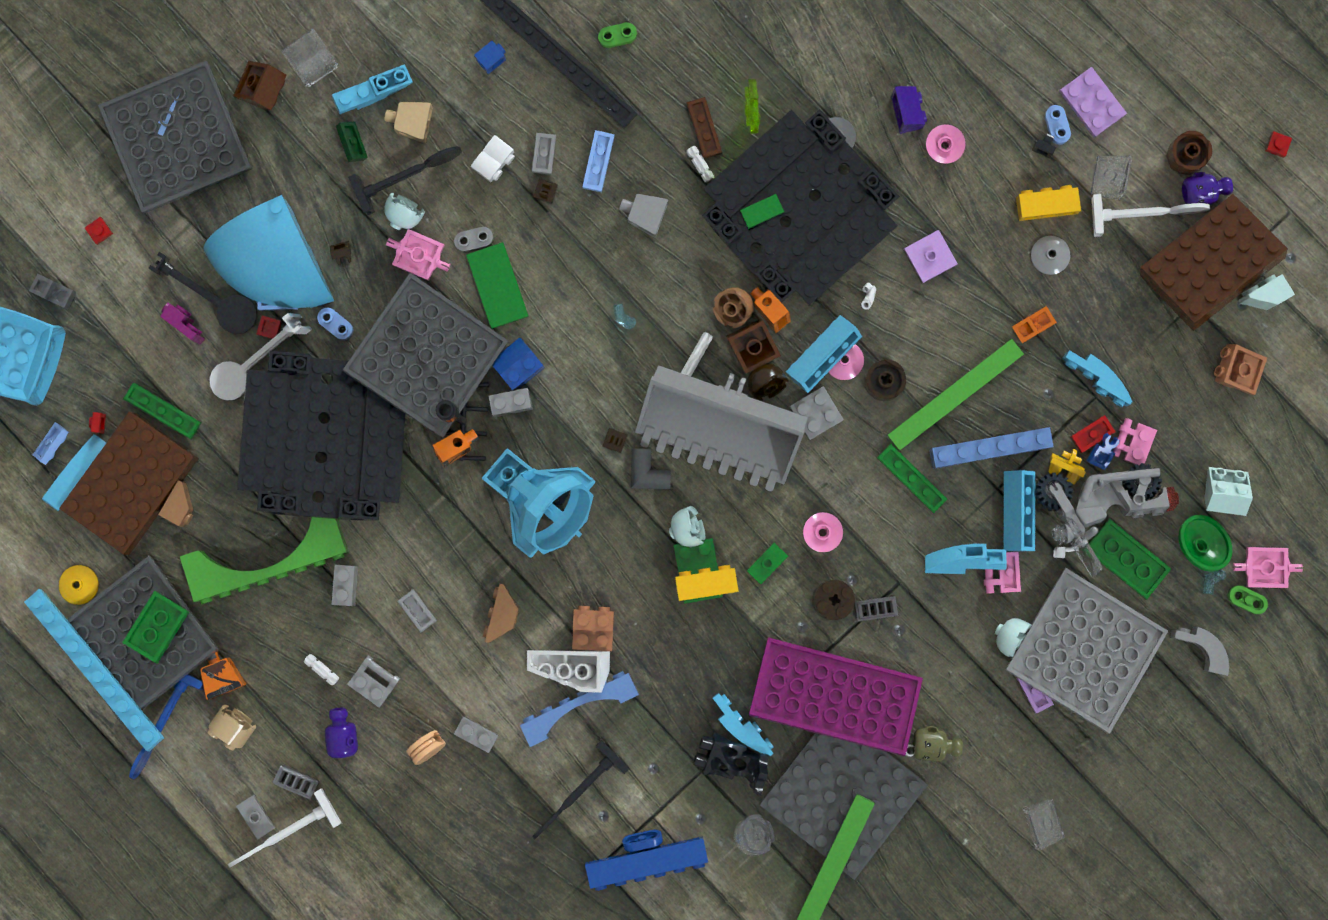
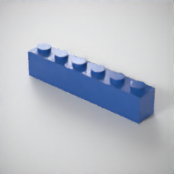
(646, 862)

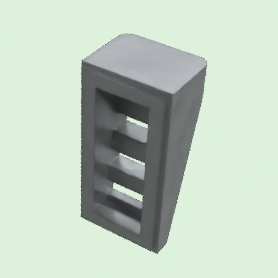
(893, 606)
(284, 768)

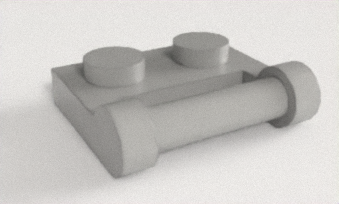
(369, 686)

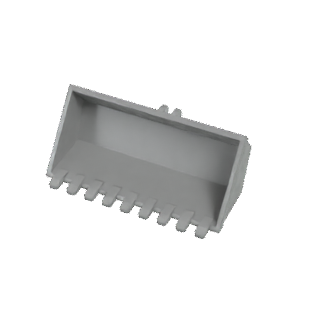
(720, 426)

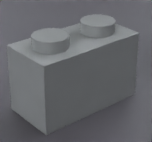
(510, 402)
(344, 585)

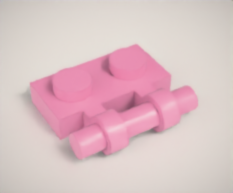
(1140, 442)
(1008, 579)

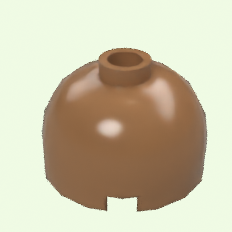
(733, 307)

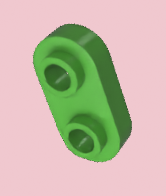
(618, 37)
(1247, 598)

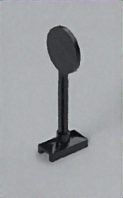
(364, 193)
(234, 313)
(610, 759)

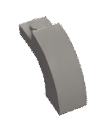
(1214, 652)

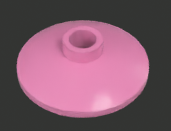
(949, 135)
(852, 368)
(833, 529)

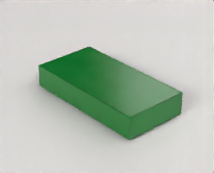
(762, 211)

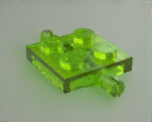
(751, 107)

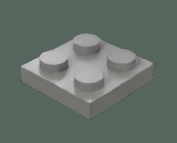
(820, 412)

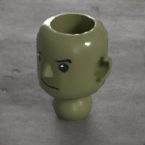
(933, 745)

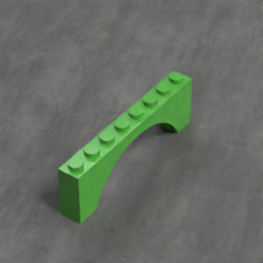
(210, 579)

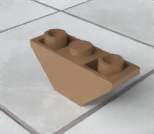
(502, 615)

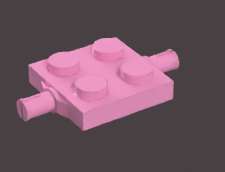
(418, 254)
(1267, 567)

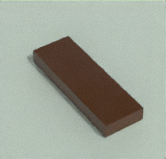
(704, 127)

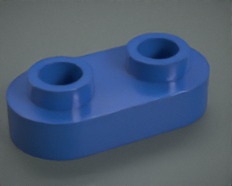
(642, 840)

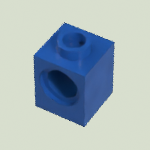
(490, 56)

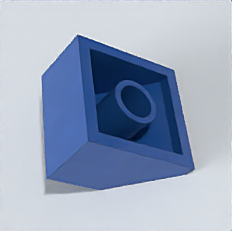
(517, 364)

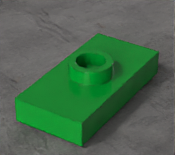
(767, 563)

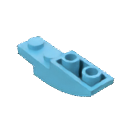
(373, 90)
(1106, 380)
(962, 557)
(746, 733)

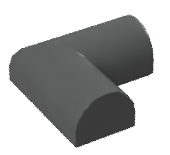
(643, 476)

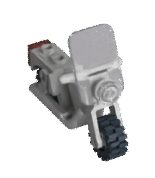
(1095, 498)

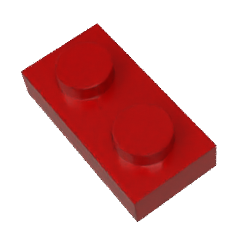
(1092, 434)

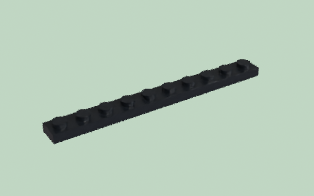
(562, 60)

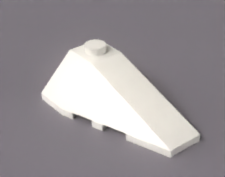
(578, 669)

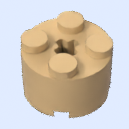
(231, 727)

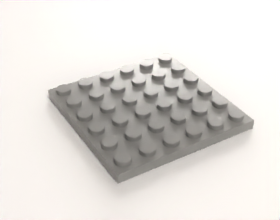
(1086, 650)

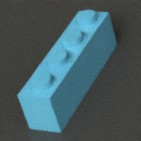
(824, 353)
(1019, 510)

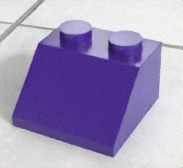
(907, 108)

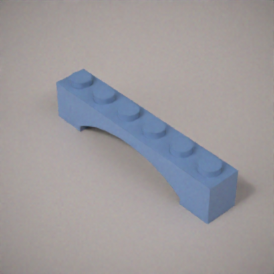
(991, 448)
(537, 728)

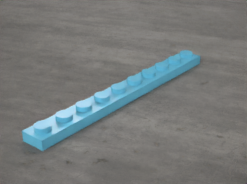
(94, 670)

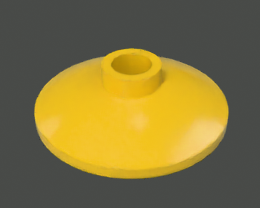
(88, 584)

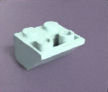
(1269, 294)
(1228, 491)

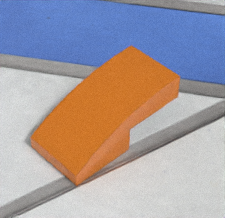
(1034, 324)

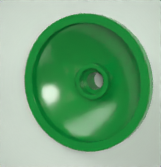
(1205, 543)

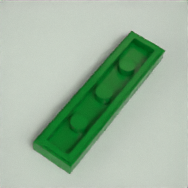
(162, 410)
(912, 478)

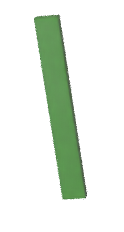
(955, 394)
(836, 858)

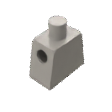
(645, 212)

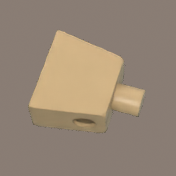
(411, 120)

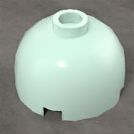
(402, 212)
(687, 528)
(1011, 635)

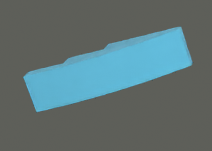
(73, 472)

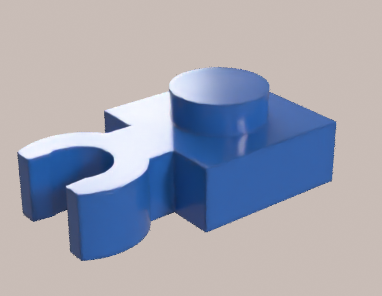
(1103, 454)

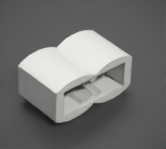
(493, 158)

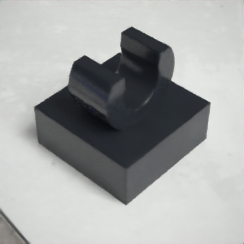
(1044, 147)

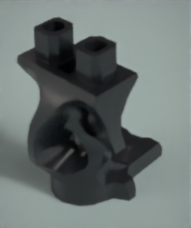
(726, 752)

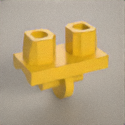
(1074, 470)

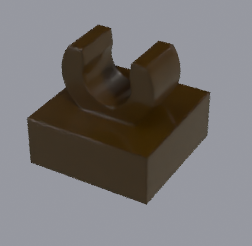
(545, 191)
(341, 250)
(614, 440)

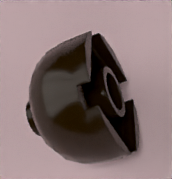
(766, 380)

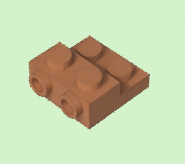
(1240, 368)
(593, 629)

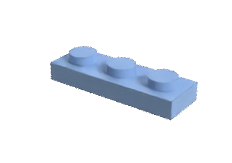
(598, 161)

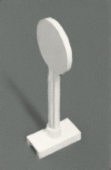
(1100, 215)
(229, 378)
(324, 809)

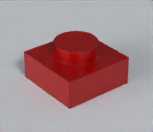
(1278, 144)
(98, 230)
(268, 327)
(97, 423)

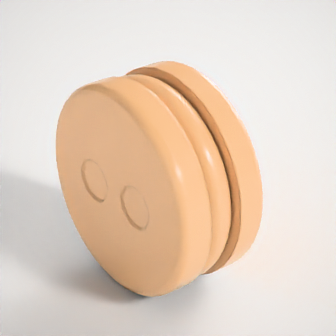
(426, 747)

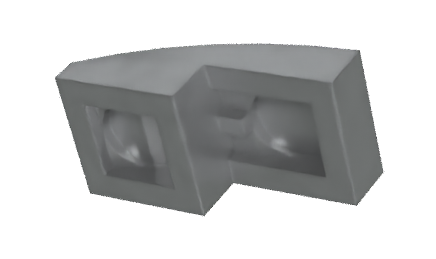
(52, 291)

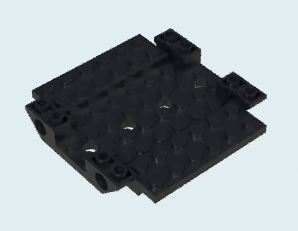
(823, 234)
(284, 436)

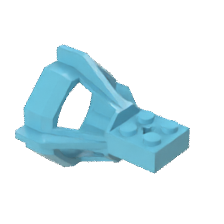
(531, 496)

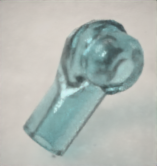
(623, 319)
(1211, 579)

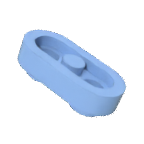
(1055, 124)
(335, 323)

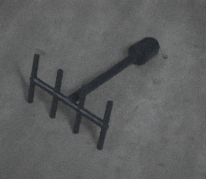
(449, 412)

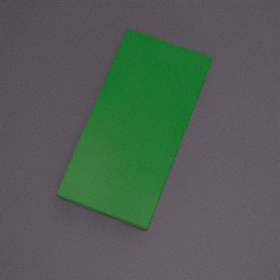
(497, 285)
(1128, 559)

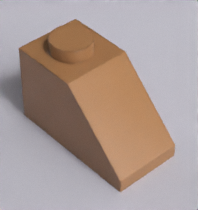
(178, 505)

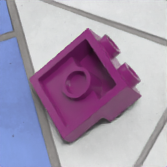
(181, 320)

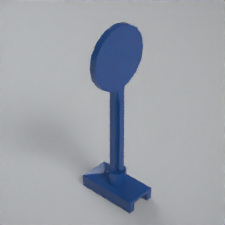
(180, 688)

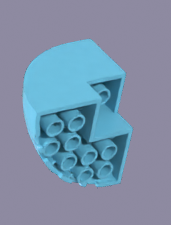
(268, 258)

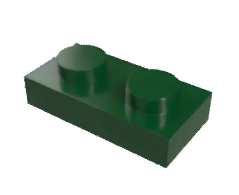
(351, 141)

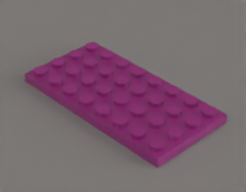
(836, 696)

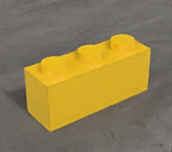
(1048, 203)
(706, 583)

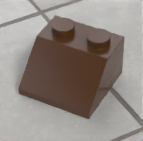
(260, 85)
(753, 345)

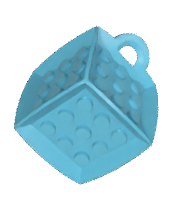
(28, 356)

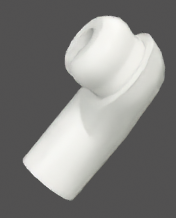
(870, 295)

